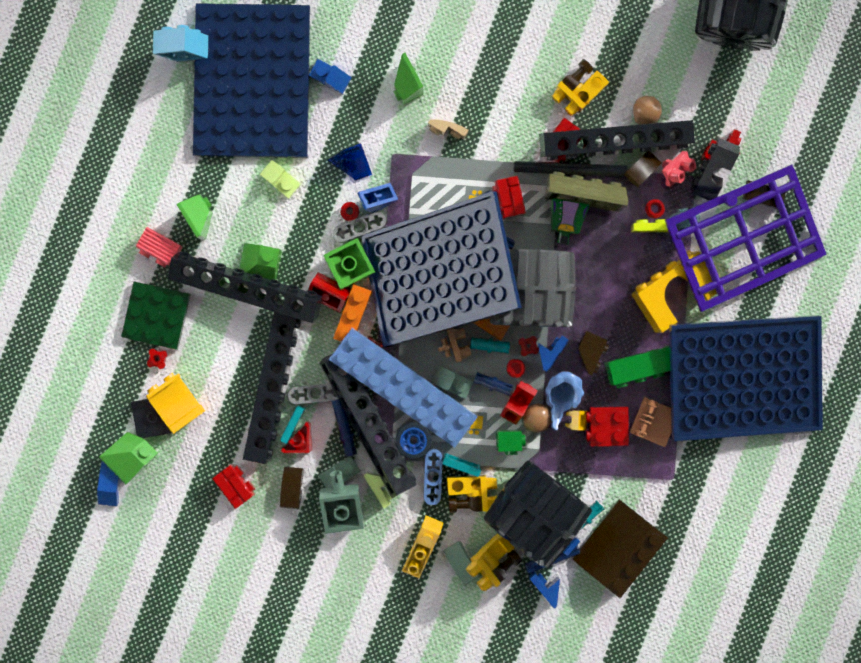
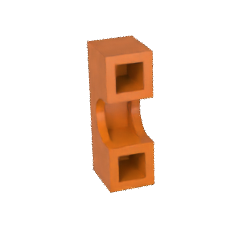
(353, 311)

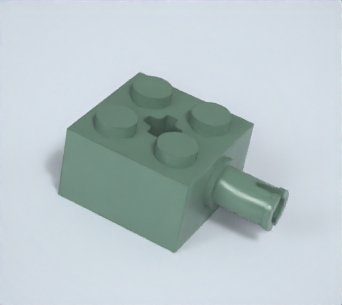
(341, 506)

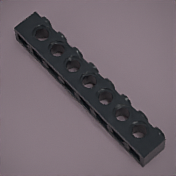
(683, 136)
(180, 272)
(367, 433)
(252, 451)

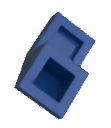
(108, 487)

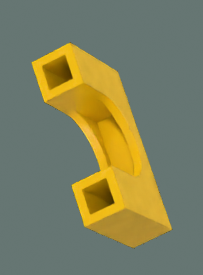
(651, 295)

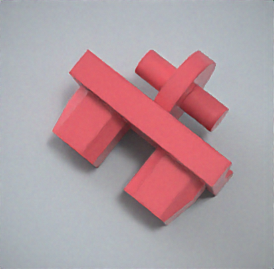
(675, 169)

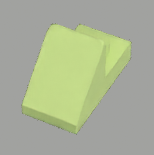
(280, 179)
(376, 485)

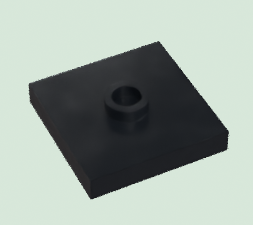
(147, 420)

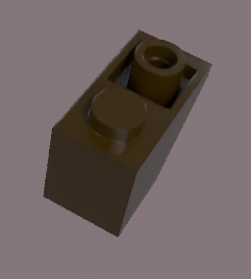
(590, 351)

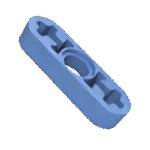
(427, 490)

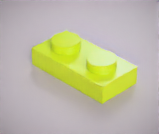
(643, 226)

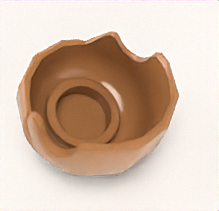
(647, 110)
(537, 418)

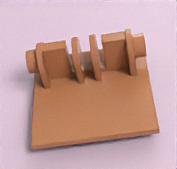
(653, 422)

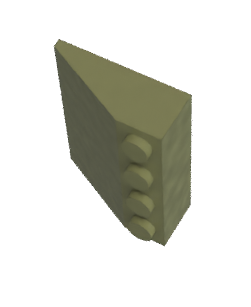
(593, 192)

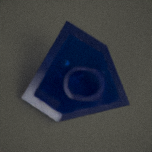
(352, 162)

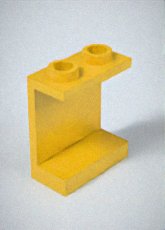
(174, 402)

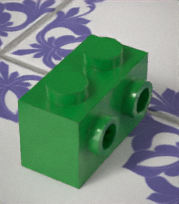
(510, 441)

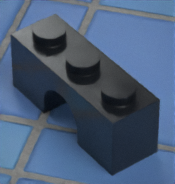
(721, 155)

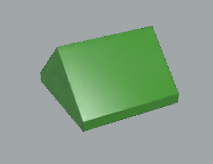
(349, 264)

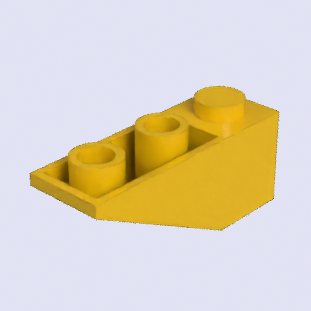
(422, 546)

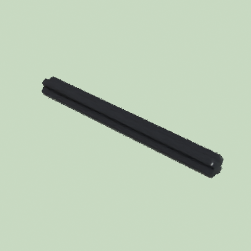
(570, 168)

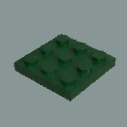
(155, 315)

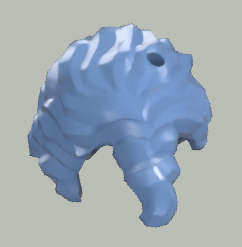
(563, 394)

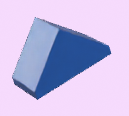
(377, 197)

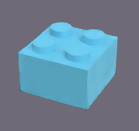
(180, 43)

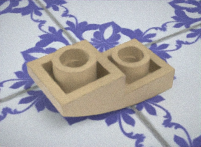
(440, 127)

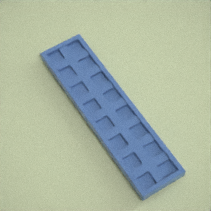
(403, 387)

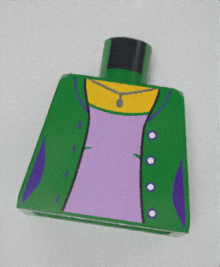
(567, 218)

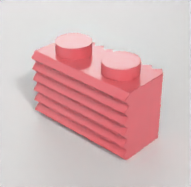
(157, 246)

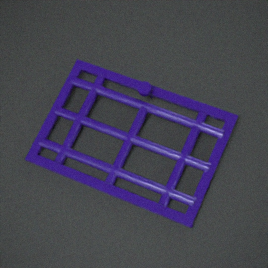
(730, 199)

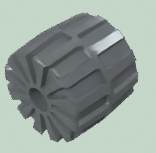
(544, 288)

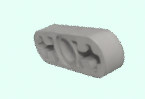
(362, 219)
(302, 399)

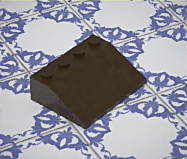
(620, 548)

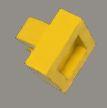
(578, 420)

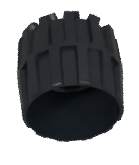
(741, 22)
(537, 514)

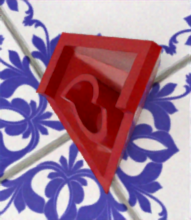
(301, 441)

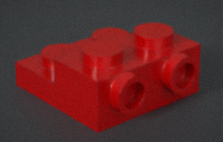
(607, 426)

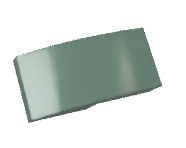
(459, 561)

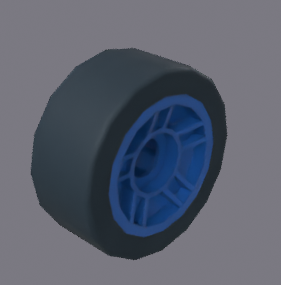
(417, 450)

